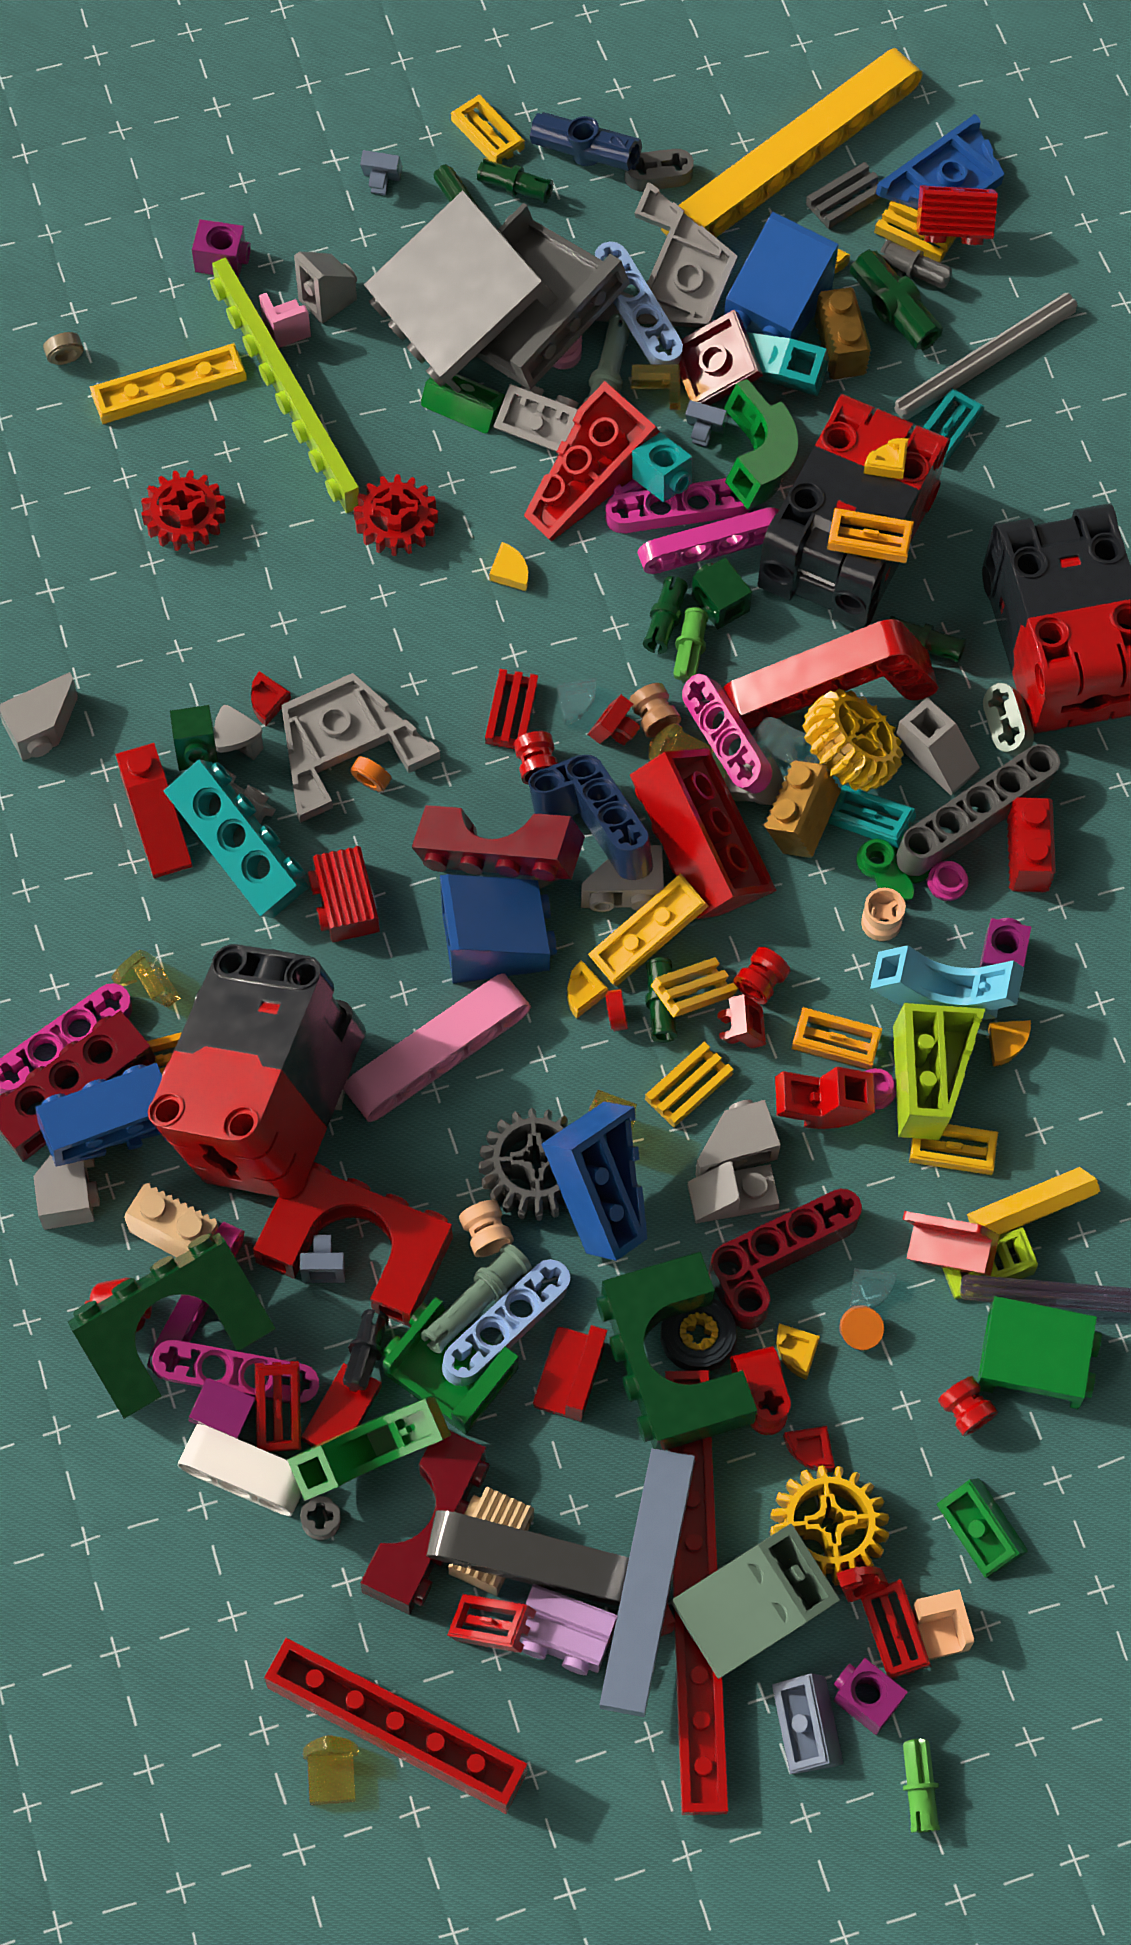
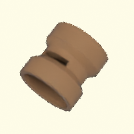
(654, 709)

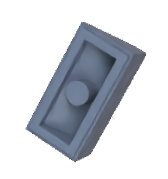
(807, 1723)

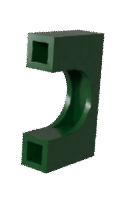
(109, 1327)
(670, 1411)

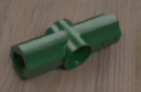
(896, 300)

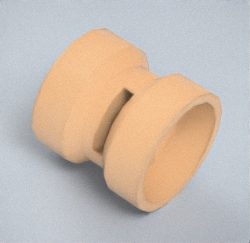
(883, 905)
(485, 1228)

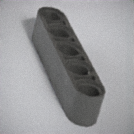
(968, 823)
(527, 1557)

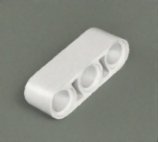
(241, 1469)

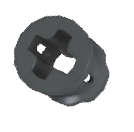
(330, 1527)

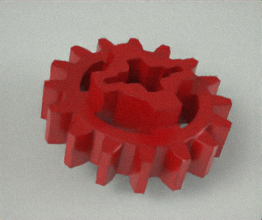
(183, 510)
(395, 515)

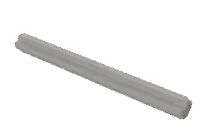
(985, 356)

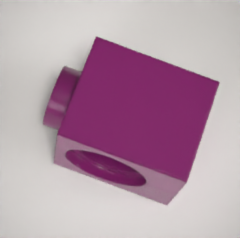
(213, 237)
(1006, 932)
(869, 1715)

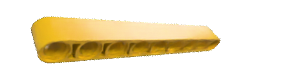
(802, 143)

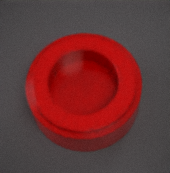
(616, 1010)

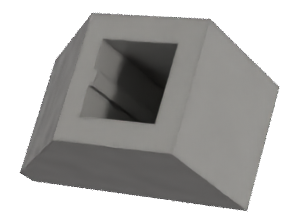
(937, 746)
(608, 890)
(65, 1194)

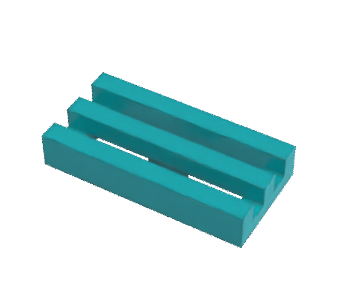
(965, 403)
(868, 822)

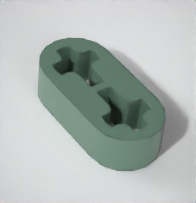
(1015, 716)

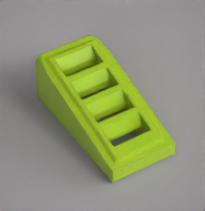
(1026, 1266)

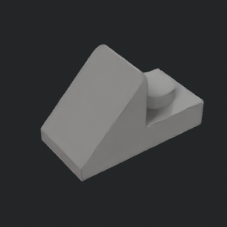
(732, 1193)

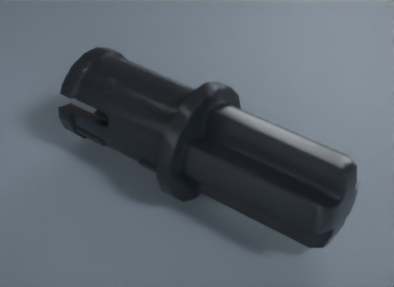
(365, 1350)

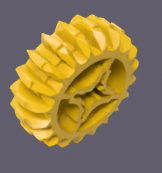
(852, 740)
(847, 1521)

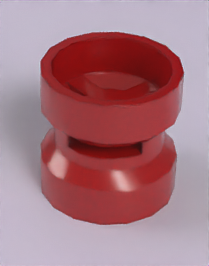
(535, 752)
(762, 975)
(968, 1406)

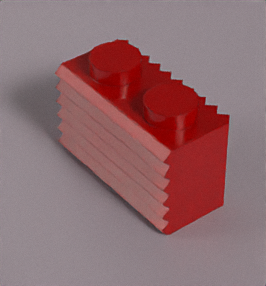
(956, 213)
(1031, 844)
(345, 894)

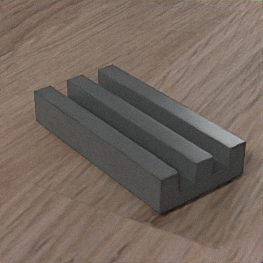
(841, 191)

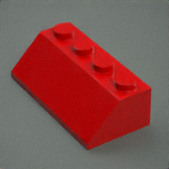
(702, 829)

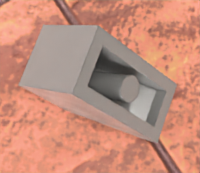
(324, 284)
(39, 716)
(741, 1136)

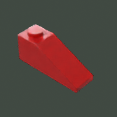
(153, 810)

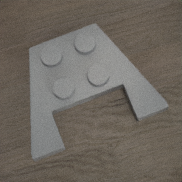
(689, 269)
(338, 725)

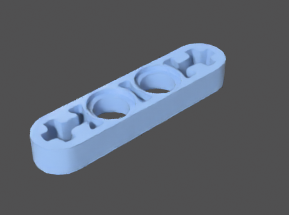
(643, 304)
(501, 1317)

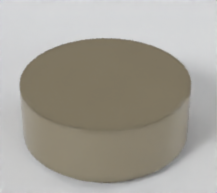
(63, 348)

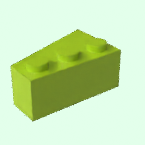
(930, 1064)

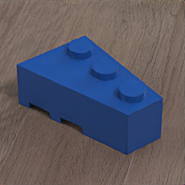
(100, 1115)
(598, 1179)

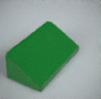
(472, 406)
(982, 1527)

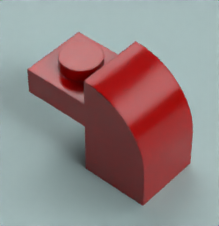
(825, 1102)

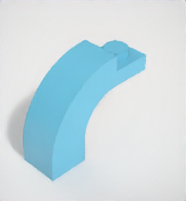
(913, 978)

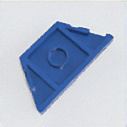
(954, 160)

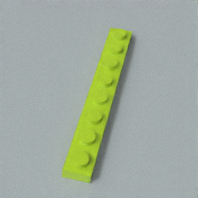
(289, 394)

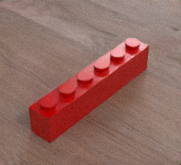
(396, 1725)

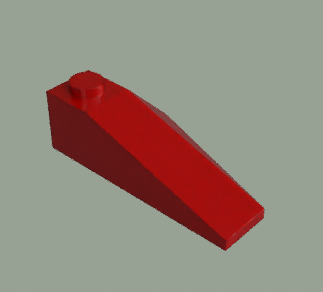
(602, 437)

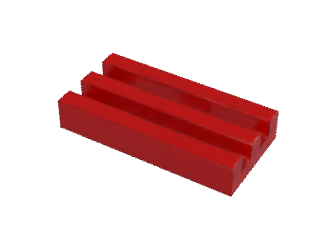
(517, 681)
(277, 1370)
(514, 1629)
(907, 1666)

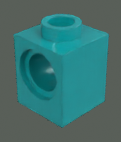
(662, 467)

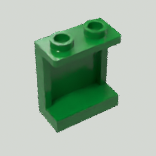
(1039, 1350)
(420, 1372)

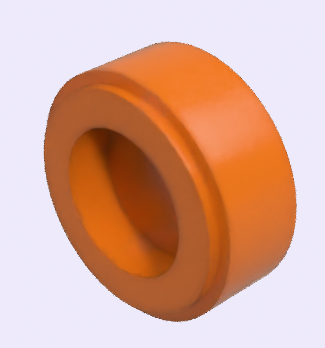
(370, 774)
(861, 1327)

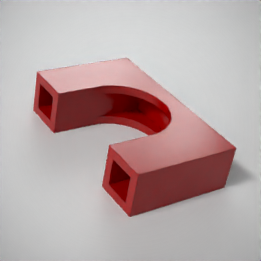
(416, 1237)

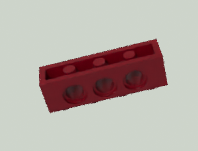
(76, 1059)

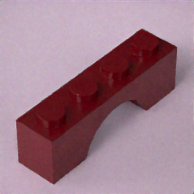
(541, 848)
(402, 1569)

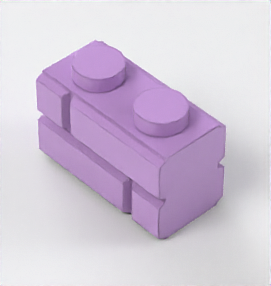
(567, 1631)

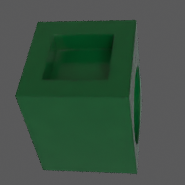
(721, 592)
(193, 736)

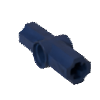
(585, 141)

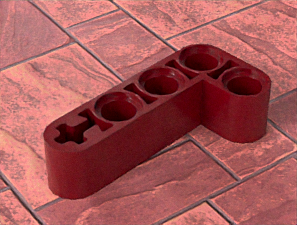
(789, 1248)

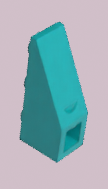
(790, 362)

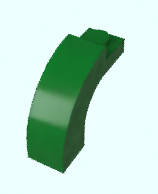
(775, 444)
(368, 1447)

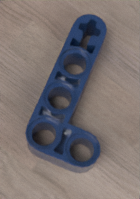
(587, 789)

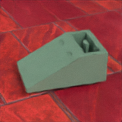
(754, 1600)

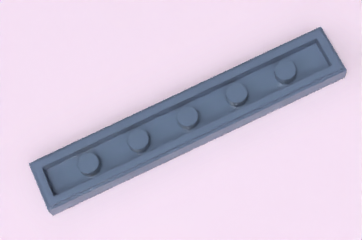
(647, 1583)

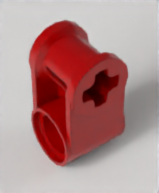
(767, 1387)

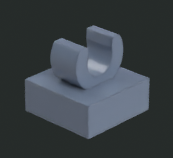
(380, 169)
(705, 420)
(322, 1264)

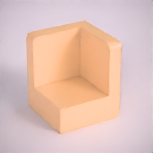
(943, 1624)

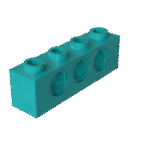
(192, 796)

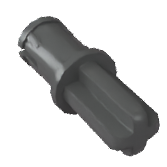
(916, 264)

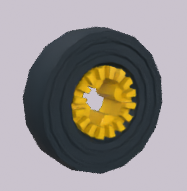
(711, 1351)

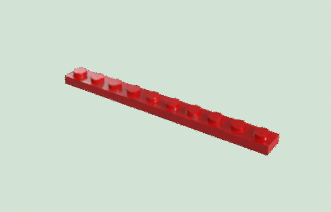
(698, 1688)

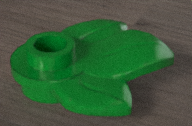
(887, 874)

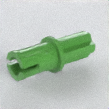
(690, 644)
(920, 1786)

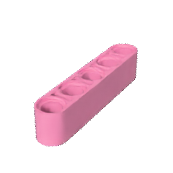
(436, 1047)

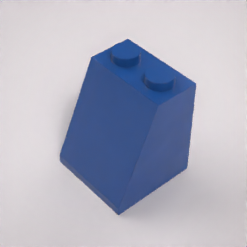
(783, 279)
(495, 926)

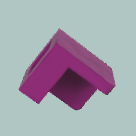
(221, 1408)

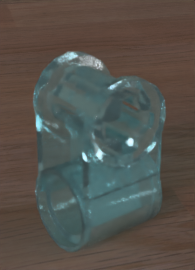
(783, 743)

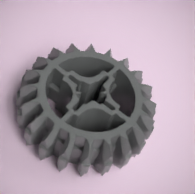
(519, 1165)

